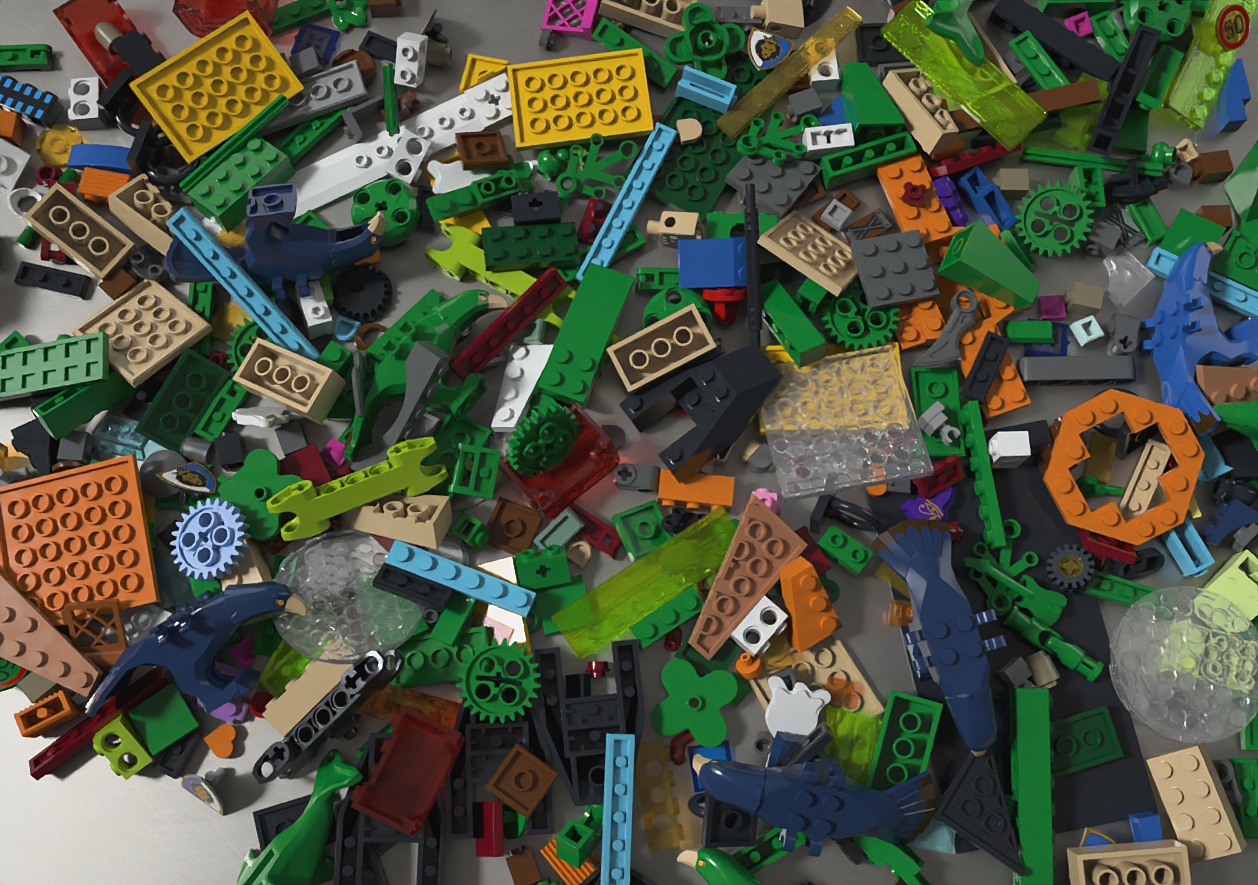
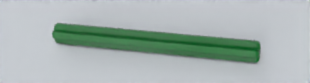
(235, 143)
(1072, 159)

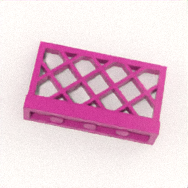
(589, 23)

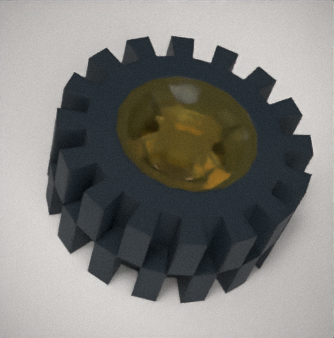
(1070, 560)

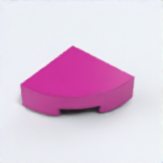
(243, 652)

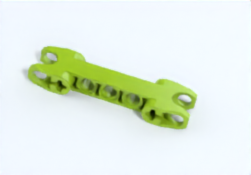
(468, 258)
(318, 504)

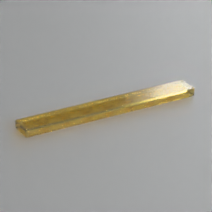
(789, 71)

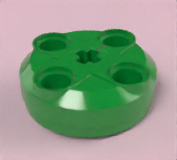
(1166, 15)
(394, 207)
(660, 307)

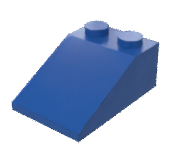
(712, 262)

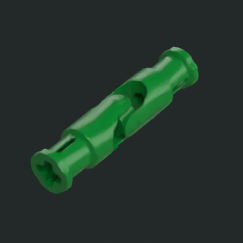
(1067, 653)

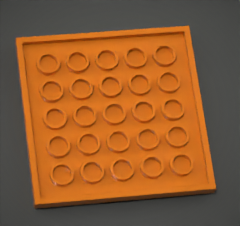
(79, 539)

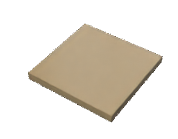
(812, 251)
(145, 330)
(814, 666)

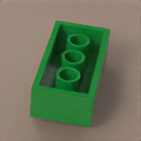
(225, 191)
(903, 740)

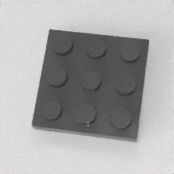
(775, 186)
(894, 269)

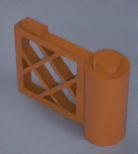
(106, 652)

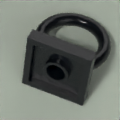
(120, 99)
(147, 153)
(1126, 440)
(829, 507)
(723, 823)

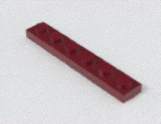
(509, 324)
(84, 732)

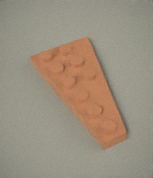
(1227, 385)
(746, 574)
(36, 645)

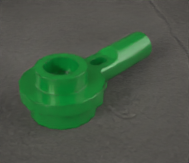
(1091, 487)

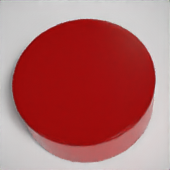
(259, 702)

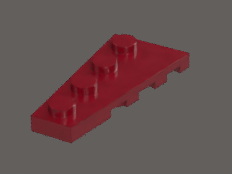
(970, 159)

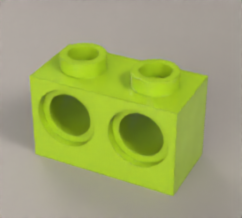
(130, 743)

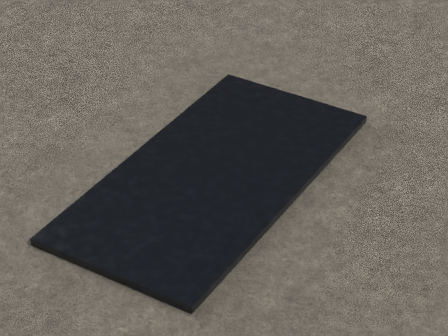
(1083, 797)

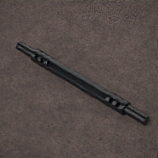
(753, 272)

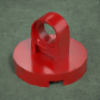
(725, 301)

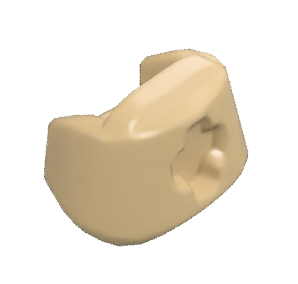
(1186, 151)

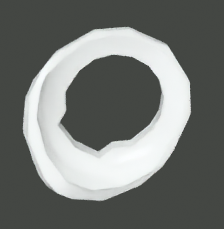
(14, 197)

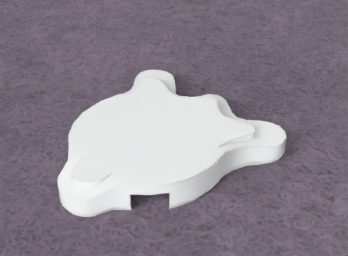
(452, 177)
(264, 416)
(794, 709)

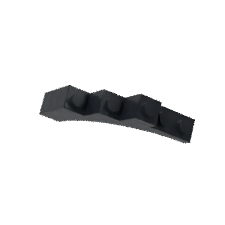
(1122, 90)
(34, 440)

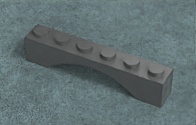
(423, 370)

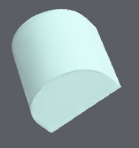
(1087, 331)

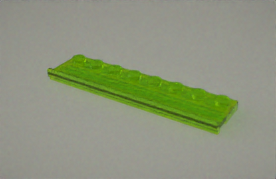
(1203, 69)
(978, 90)
(646, 584)

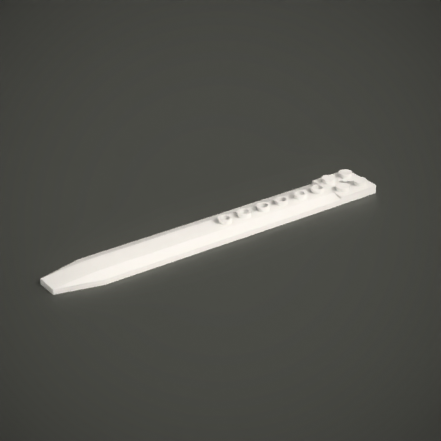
(367, 160)

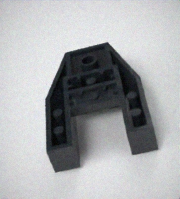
(716, 396)
(579, 725)
(481, 756)
(357, 828)

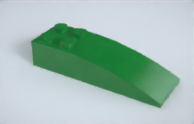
(585, 335)

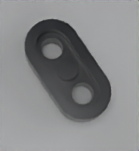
(1142, 565)

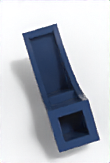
(1230, 517)

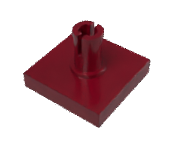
(1106, 547)

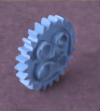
(210, 539)

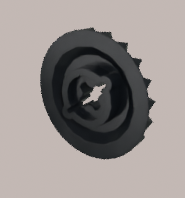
(368, 306)

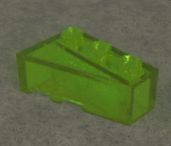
(853, 741)

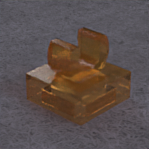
(900, 613)

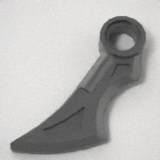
(947, 345)
(359, 373)

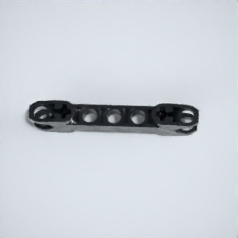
(298, 746)

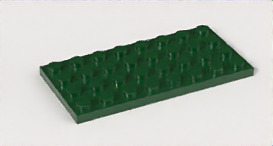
(696, 171)

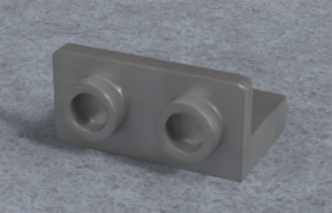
(738, 16)

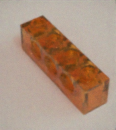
(392, 698)

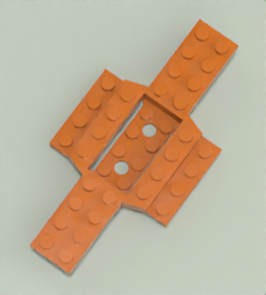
(924, 320)

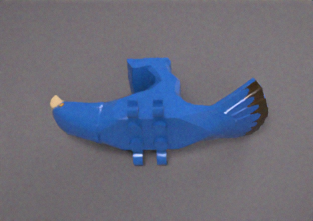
(1190, 336)

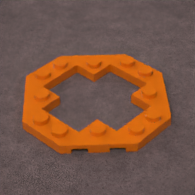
(1139, 414)

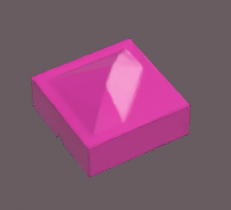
(1080, 24)
(1051, 308)
(333, 453)

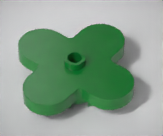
(701, 29)
(260, 475)
(703, 721)

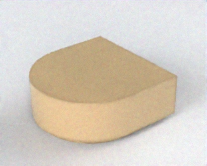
(689, 130)
(749, 450)
(579, 553)

